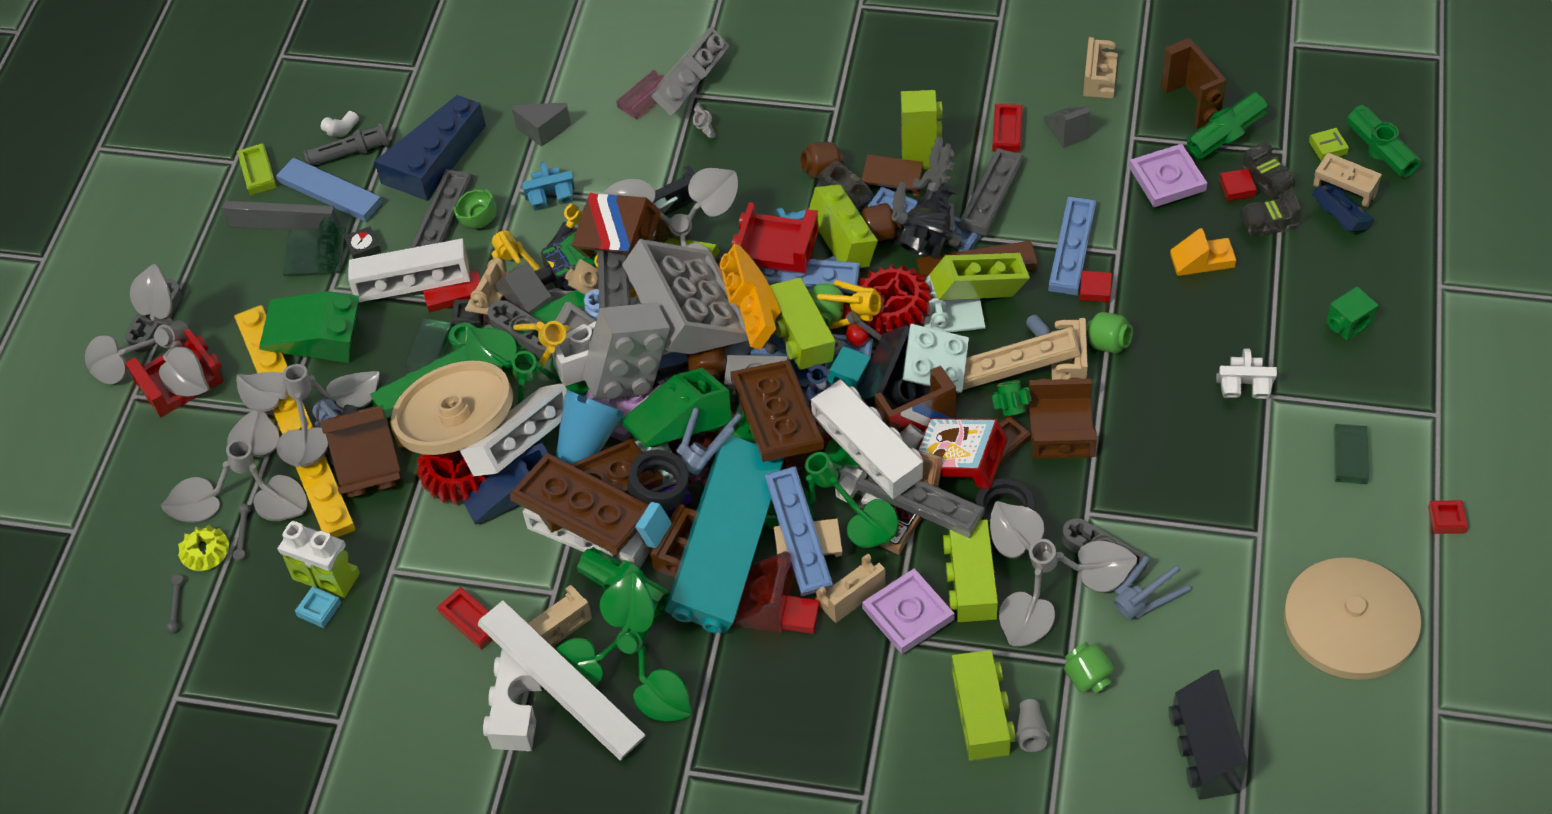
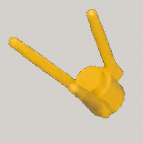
(508, 249)
(864, 302)
(549, 335)

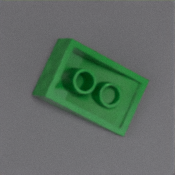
(312, 325)

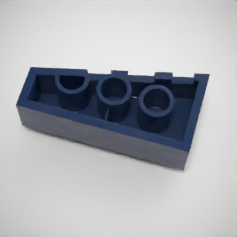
(435, 145)

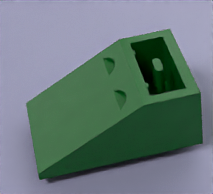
(669, 408)

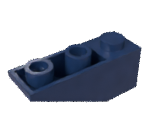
(494, 492)

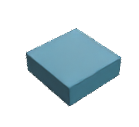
(653, 525)
(318, 607)

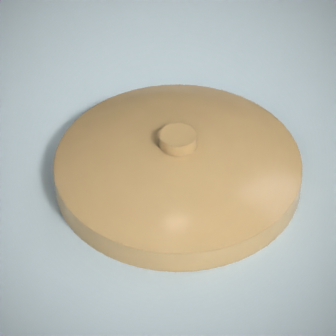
(452, 407)
(1352, 618)

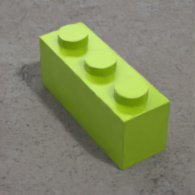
(920, 124)
(843, 226)
(979, 276)
(802, 325)
(971, 574)
(982, 705)

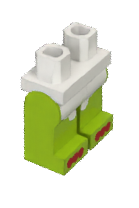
(319, 558)

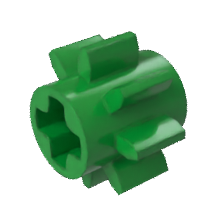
(1011, 398)

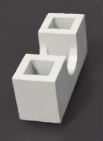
(510, 724)

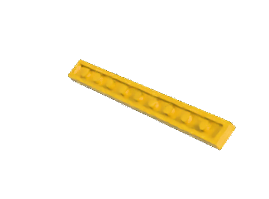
(318, 477)

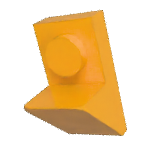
(1199, 255)

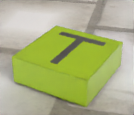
(1328, 142)

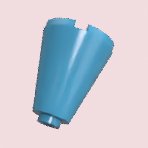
(584, 427)

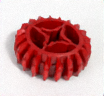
(896, 305)
(461, 481)

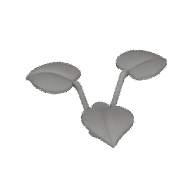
(711, 189)
(182, 369)
(264, 390)
(256, 436)
(1020, 528)

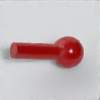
(855, 334)

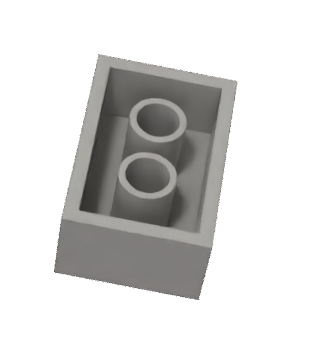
(625, 351)

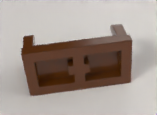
(891, 171)
(671, 548)

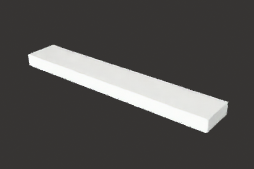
(561, 680)

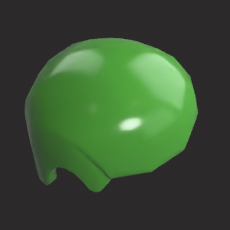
(476, 209)

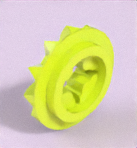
(216, 548)

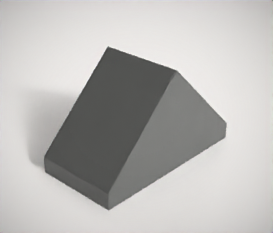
(541, 121)
(1069, 124)
(524, 289)

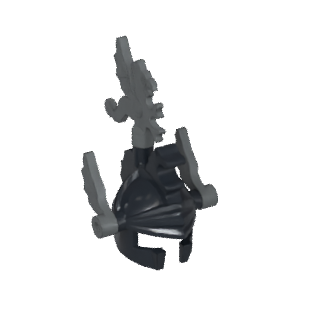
(932, 218)

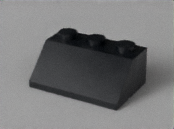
(887, 370)
(1209, 737)

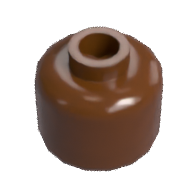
(818, 157)
(880, 222)
(711, 360)

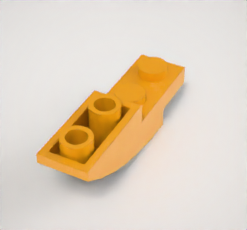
(752, 293)

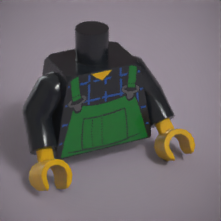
(560, 255)

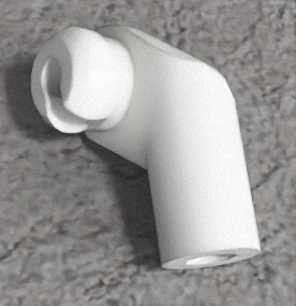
(339, 128)

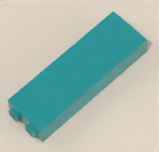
(723, 537)

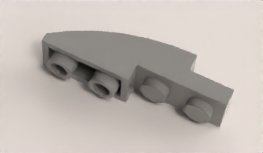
(689, 70)

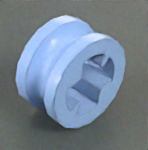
(592, 298)

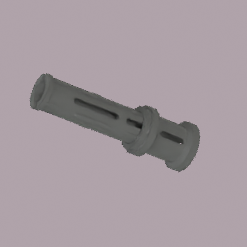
(359, 142)

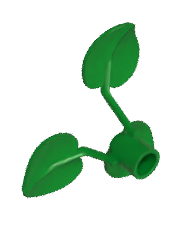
(500, 349)
(872, 525)
(630, 606)

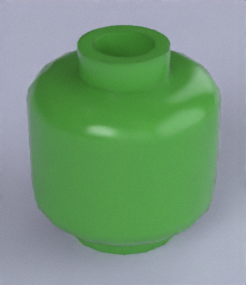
(830, 310)
(1109, 332)
(1089, 668)

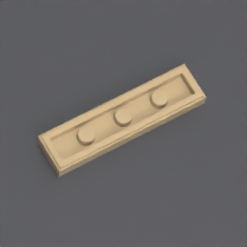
(1020, 357)

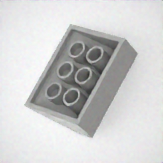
(689, 294)

